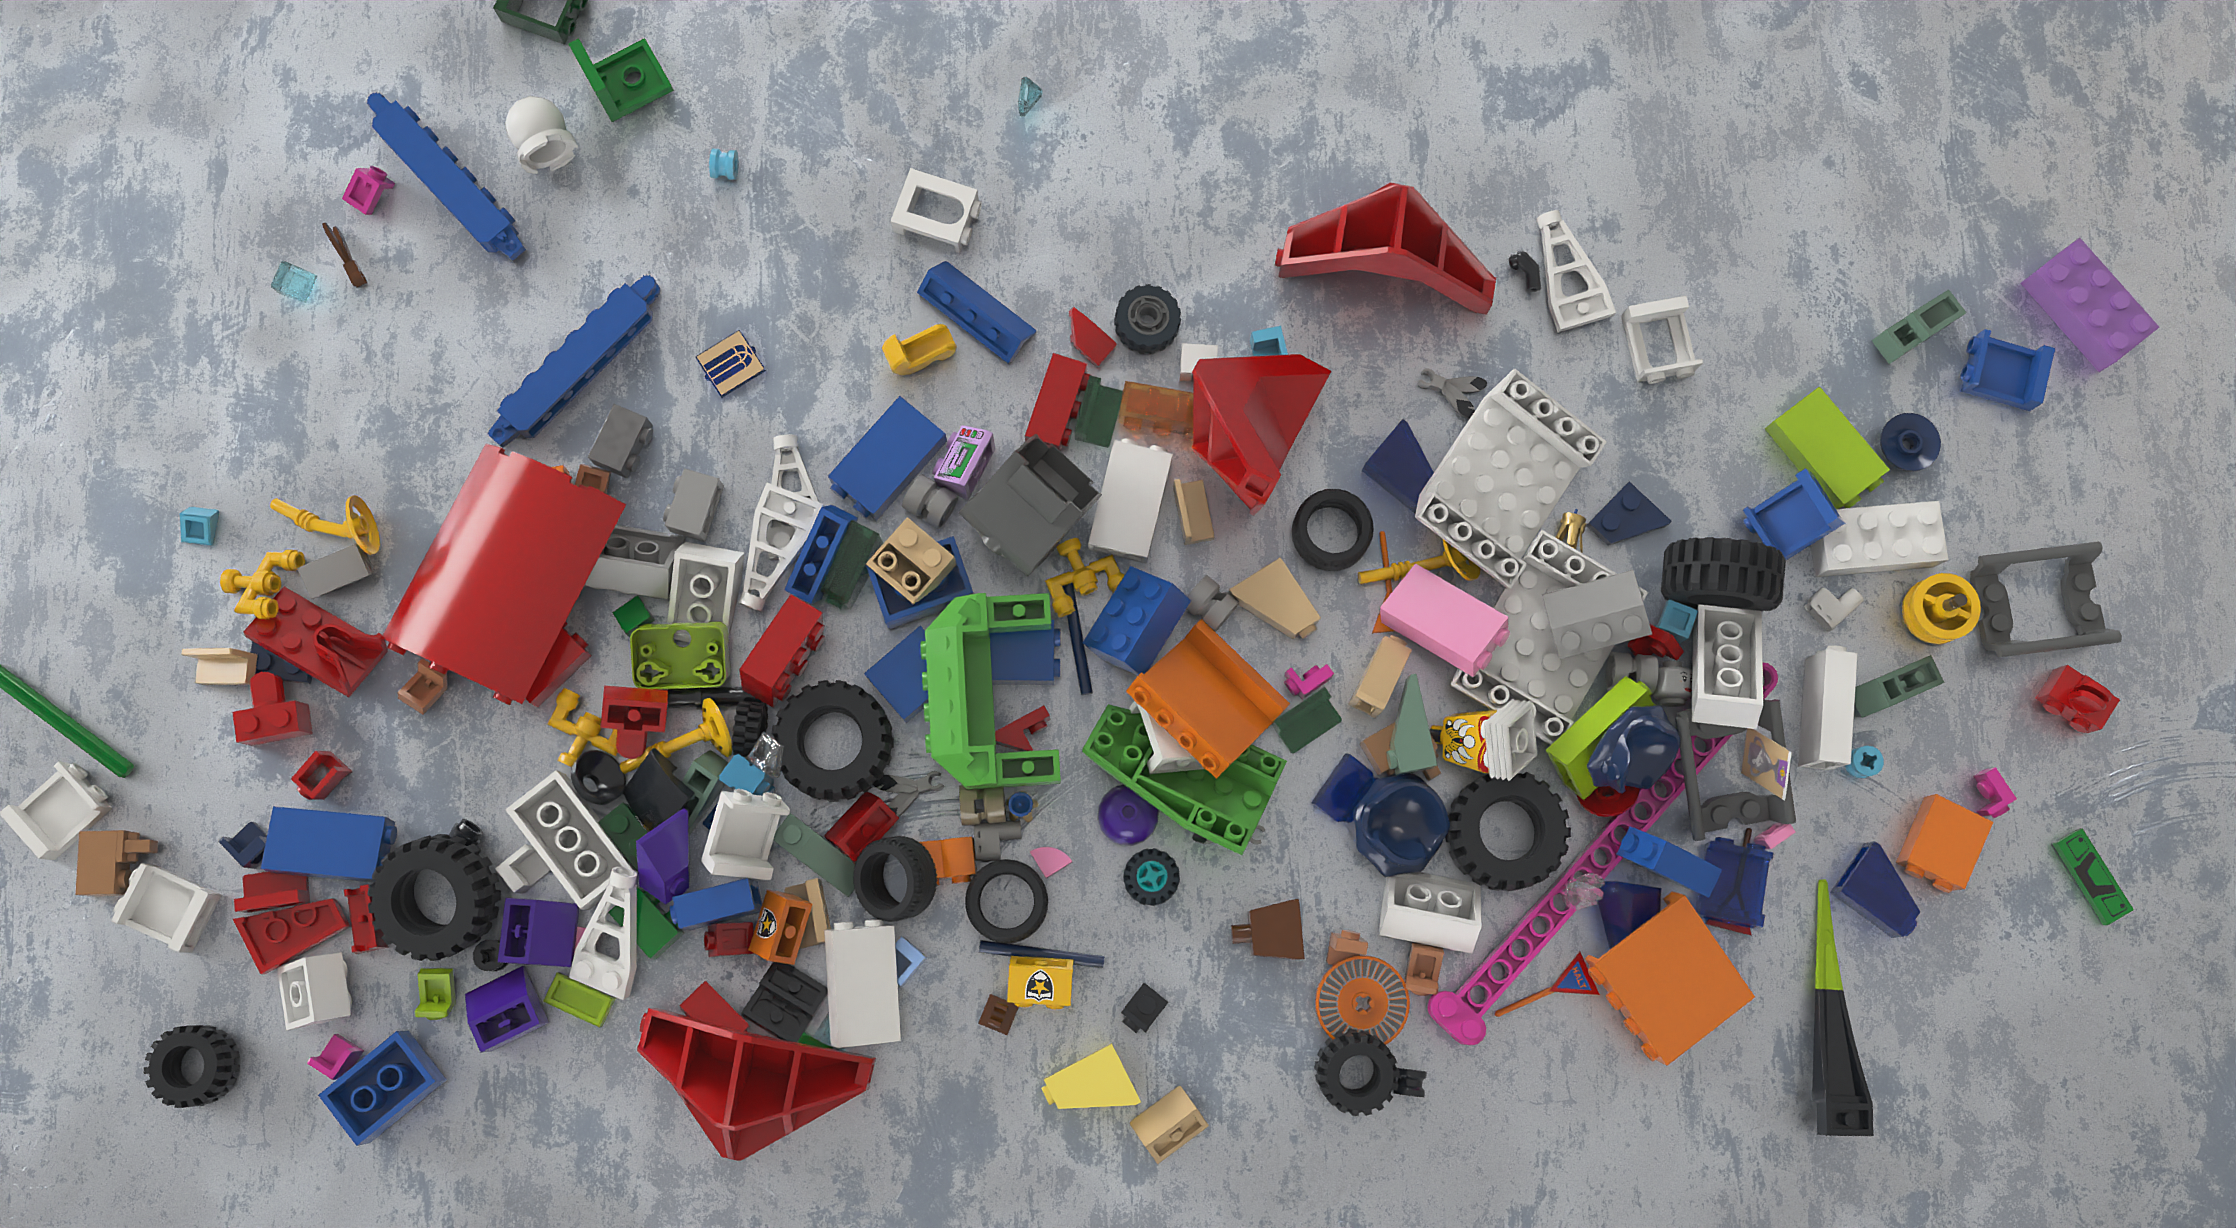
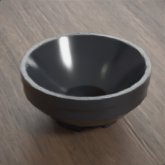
(603, 771)

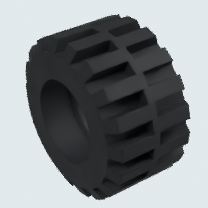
(166, 1066)
(1378, 1087)

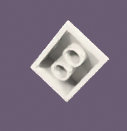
(704, 586)

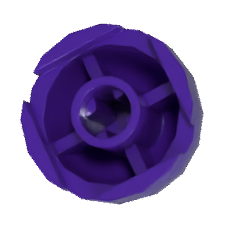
(1126, 817)

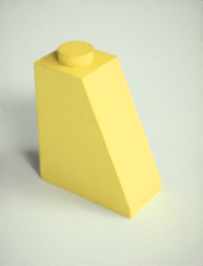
(1091, 1082)

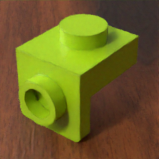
(435, 993)

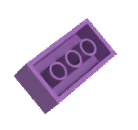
(2089, 305)

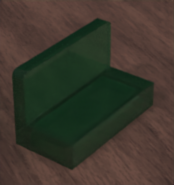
(1098, 413)
(1307, 721)

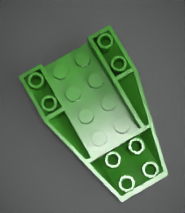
(1216, 809)

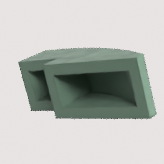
(1918, 326)

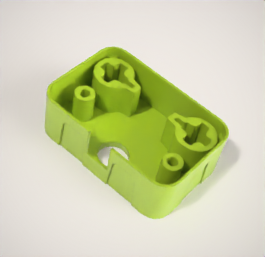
(680, 665)

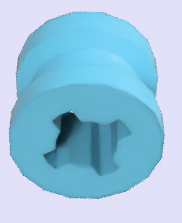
(723, 164)
(1858, 766)

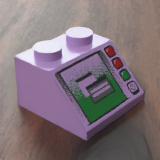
(964, 461)

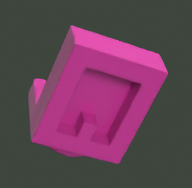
(366, 188)
(1313, 680)
(1993, 787)

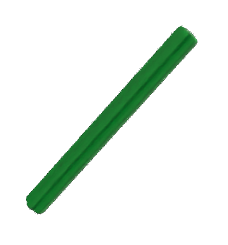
(64, 724)

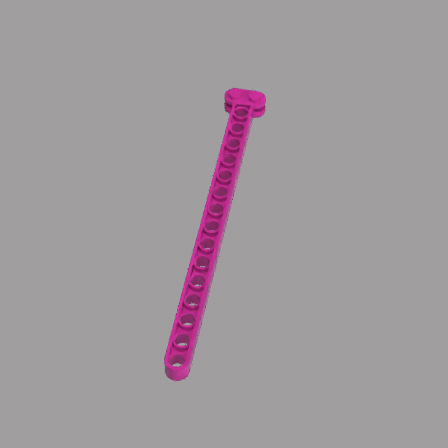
(1457, 1011)

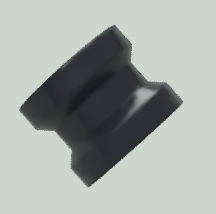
(480, 956)
(1410, 1082)

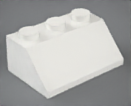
(1432, 911)

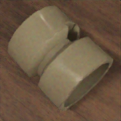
(994, 805)

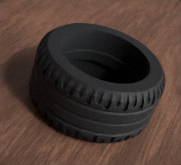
(1335, 499)
(870, 883)
(975, 889)

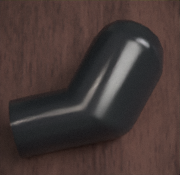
(1529, 267)

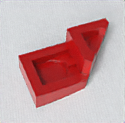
(1089, 338)

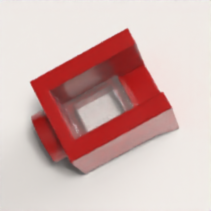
(320, 775)

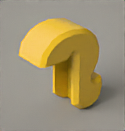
(919, 350)

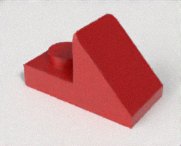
(1013, 734)

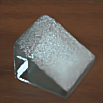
(293, 281)

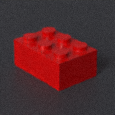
(782, 651)

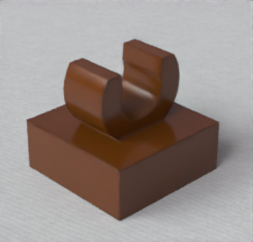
(998, 1014)

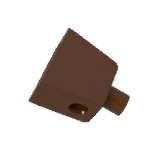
(1273, 931)

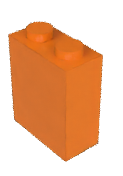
(1944, 843)

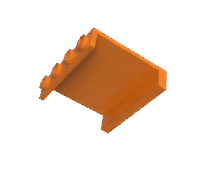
(1208, 698)
(1670, 981)

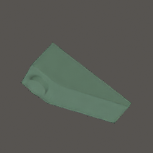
(1897, 686)
(1411, 739)
(704, 781)
(816, 853)

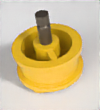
(1941, 608)

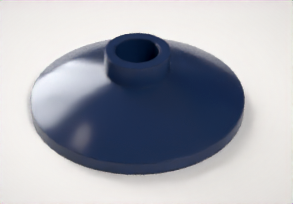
(1921, 436)

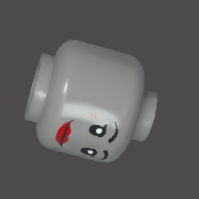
(1673, 684)

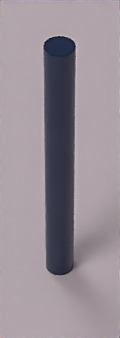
(1077, 645)
(1006, 949)

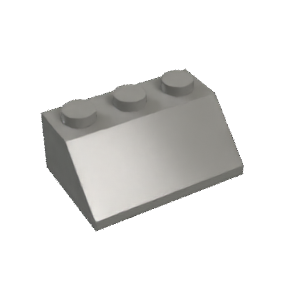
(636, 562)
(1596, 614)

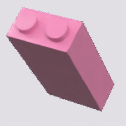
(1445, 620)

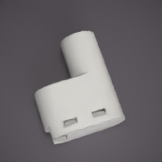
(1831, 611)

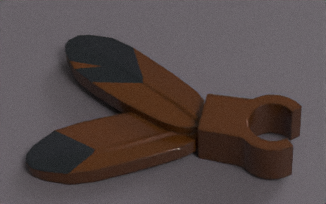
(351, 267)

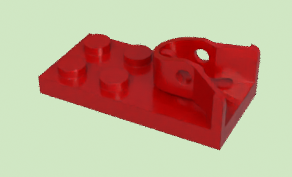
(318, 642)

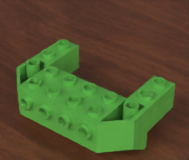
(962, 691)

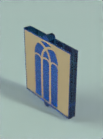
(730, 363)

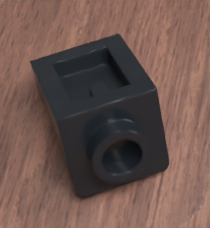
(1143, 1009)

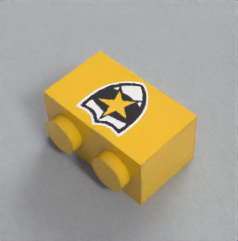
(1040, 981)

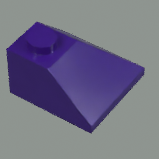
(665, 858)

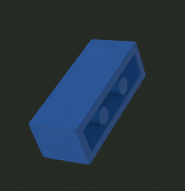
(818, 553)

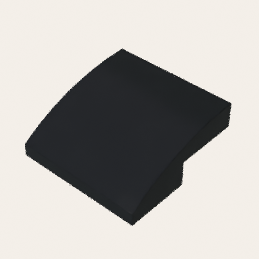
(655, 790)
(785, 1002)

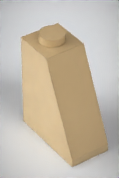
(1277, 600)
(1380, 676)

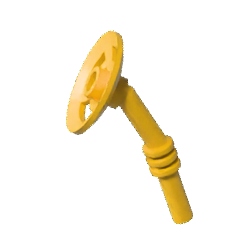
(354, 527)
(1451, 557)
(712, 729)

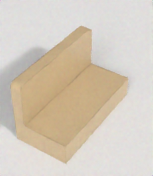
(1193, 511)
(223, 666)
(818, 918)
(1168, 1124)

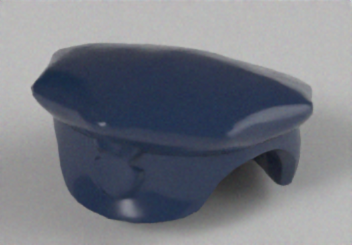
(1635, 750)
(1400, 824)

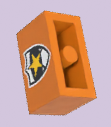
(780, 927)

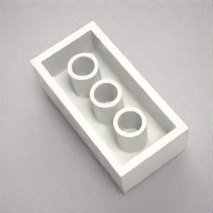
(1883, 540)
(1727, 666)
(568, 838)

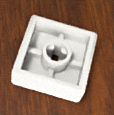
(1509, 739)

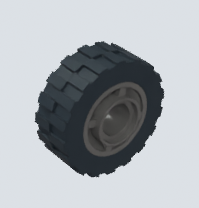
(1152, 302)

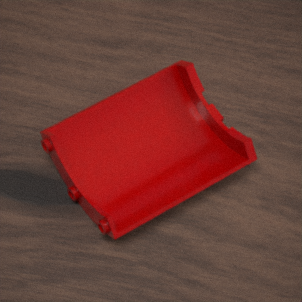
(503, 573)

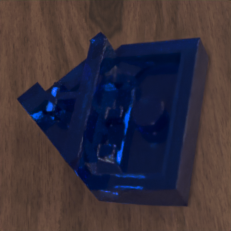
(1344, 789)

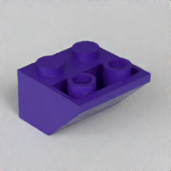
(538, 932)
(504, 1010)

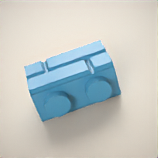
(746, 776)

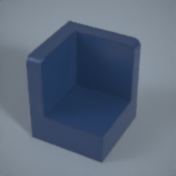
(247, 845)

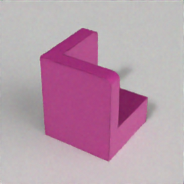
(336, 1057)

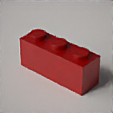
(1058, 401)

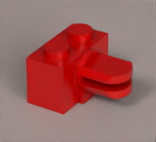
(2077, 699)
(271, 715)
(633, 715)

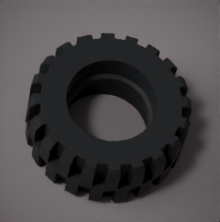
(1723, 573)
(811, 705)
(1548, 825)
(396, 905)

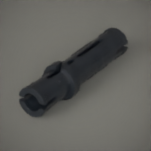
(721, 696)

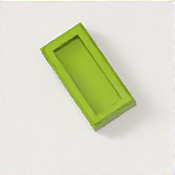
(579, 999)

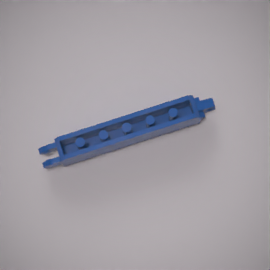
(444, 178)
(576, 362)

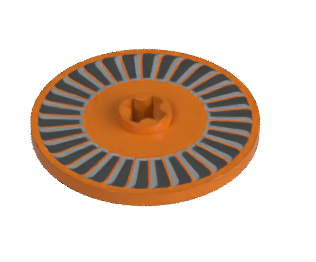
(1362, 977)

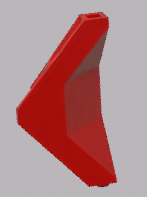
(1392, 236)
(1250, 417)
(746, 1084)

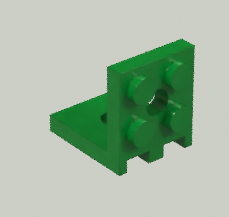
(610, 76)

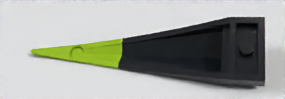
(1838, 1077)

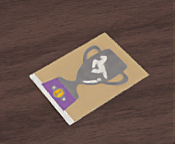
(1766, 763)

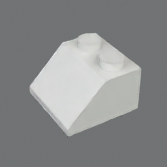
(314, 990)

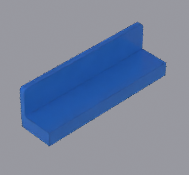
(975, 310)

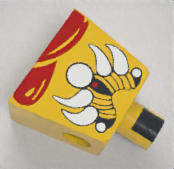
(1463, 739)

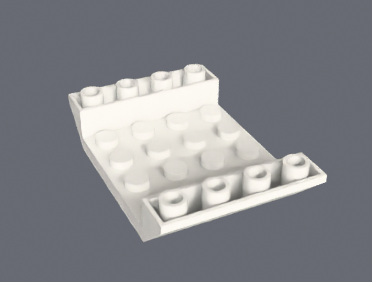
(1506, 475)
(1529, 661)

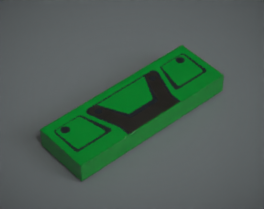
(2093, 876)

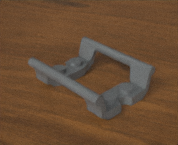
(2075, 589)
(1746, 806)

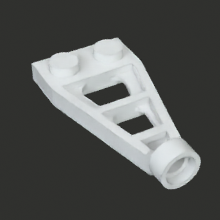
(1579, 308)
(790, 509)
(777, 533)
(600, 970)

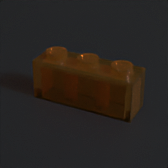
(1157, 409)

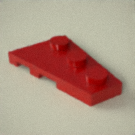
(289, 932)

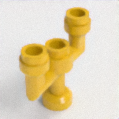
(1082, 577)
(261, 583)
(586, 728)

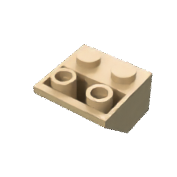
(912, 561)

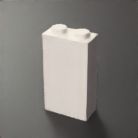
(1130, 500)
(1828, 709)
(862, 984)

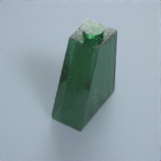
(849, 567)

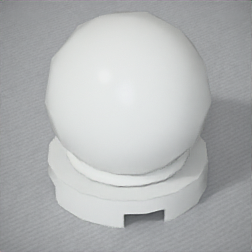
(539, 134)

